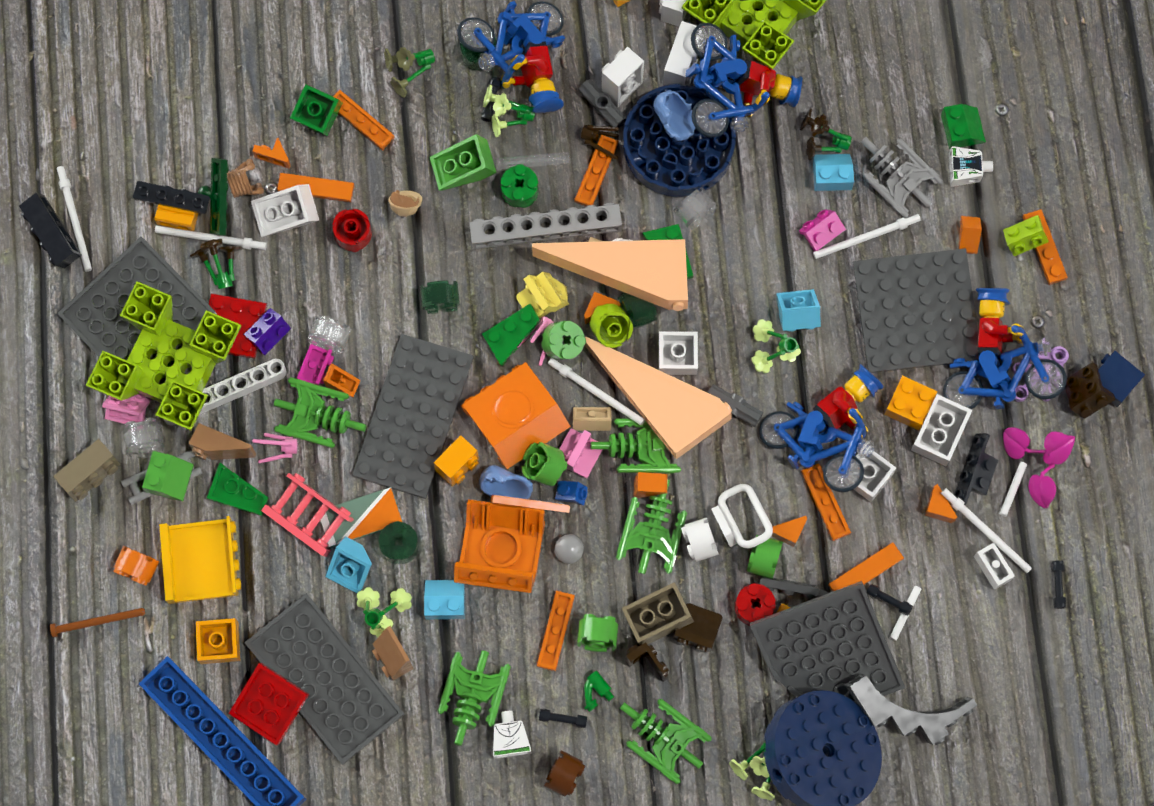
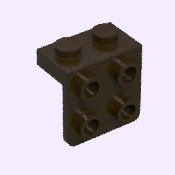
(1086, 391)
(702, 631)
(637, 653)

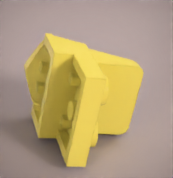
(543, 293)

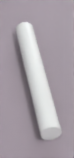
(1013, 489)
(902, 618)

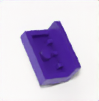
(268, 331)

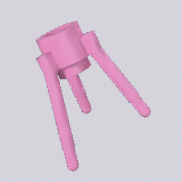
(539, 330)
(287, 444)

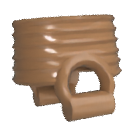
(239, 181)

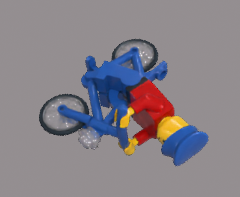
(528, 49)
(734, 76)
(1043, 379)
(821, 426)

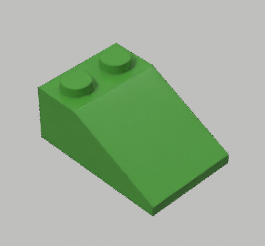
(463, 163)

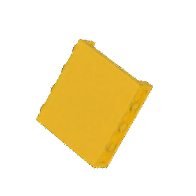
(199, 560)

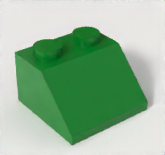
(962, 126)

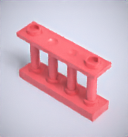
(306, 533)

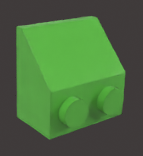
(167, 476)

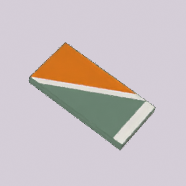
(369, 513)

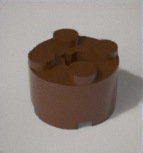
(564, 773)

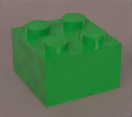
(316, 110)

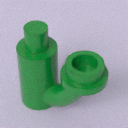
(597, 682)

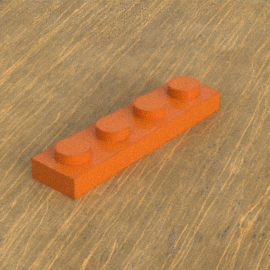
(1048, 253)

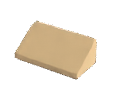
(592, 418)

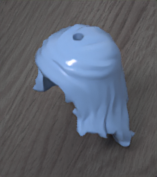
(674, 115)
(504, 483)

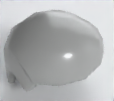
(569, 548)

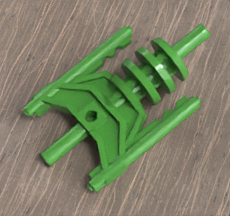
(311, 412)
(645, 445)
(651, 535)
(474, 689)
(669, 741)

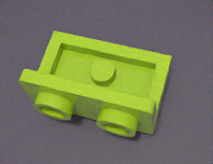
(1025, 235)

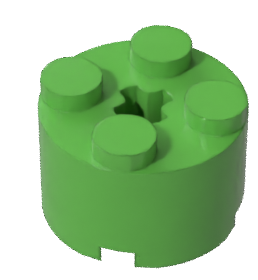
(573, 340)
(544, 463)
(765, 558)
(597, 633)

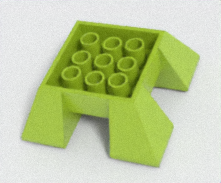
(761, 38)
(201, 350)

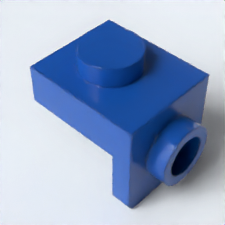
(571, 492)

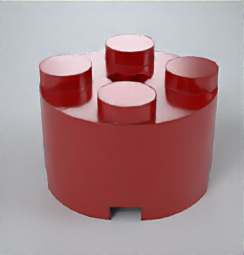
(352, 220)
(751, 594)

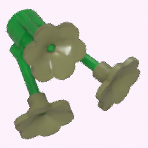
(405, 61)

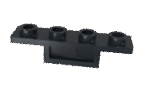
(171, 197)
(977, 470)

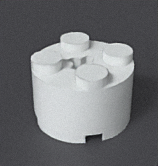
(701, 540)

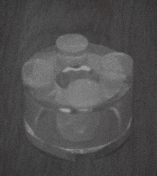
(695, 207)
(329, 334)
(143, 437)

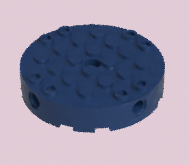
(672, 165)
(816, 725)

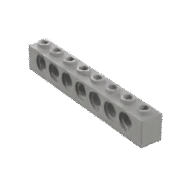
(554, 231)

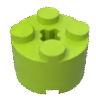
(611, 325)

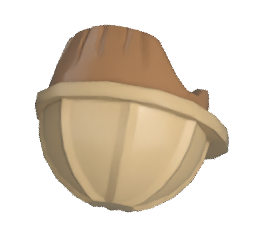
(405, 202)

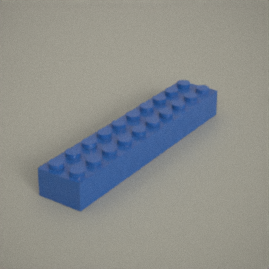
(219, 737)

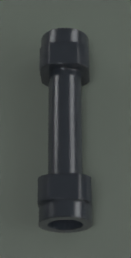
(487, 112)
(1059, 601)
(904, 607)
(580, 721)

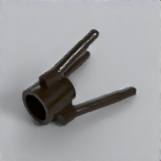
(591, 133)

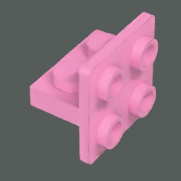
(127, 410)
(578, 453)

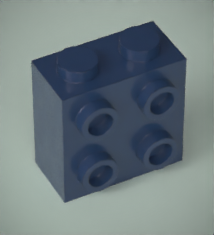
(1119, 376)

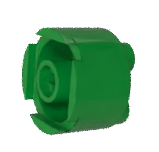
(519, 176)

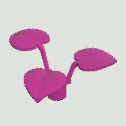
(1058, 449)

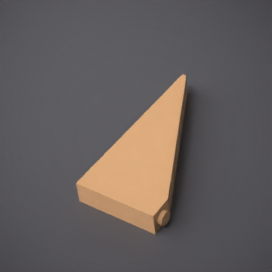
(640, 268)
(671, 407)

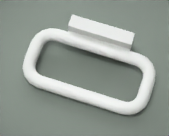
(728, 524)

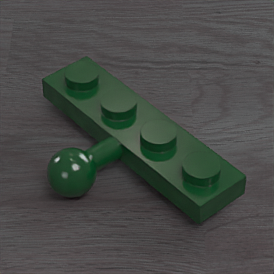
(217, 195)

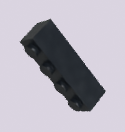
(49, 230)

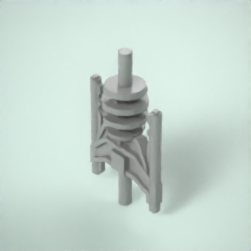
(902, 179)

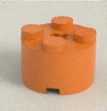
(136, 565)

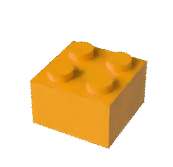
(910, 403)
(457, 461)
(217, 641)

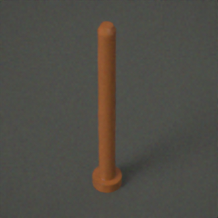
(95, 621)

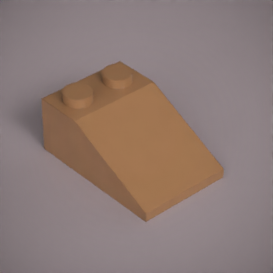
(217, 445)
(392, 654)

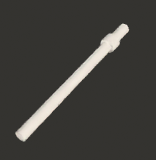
(65, 185)
(900, 224)
(246, 243)
(566, 371)
(958, 504)

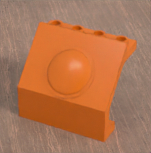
(515, 414)
(500, 546)

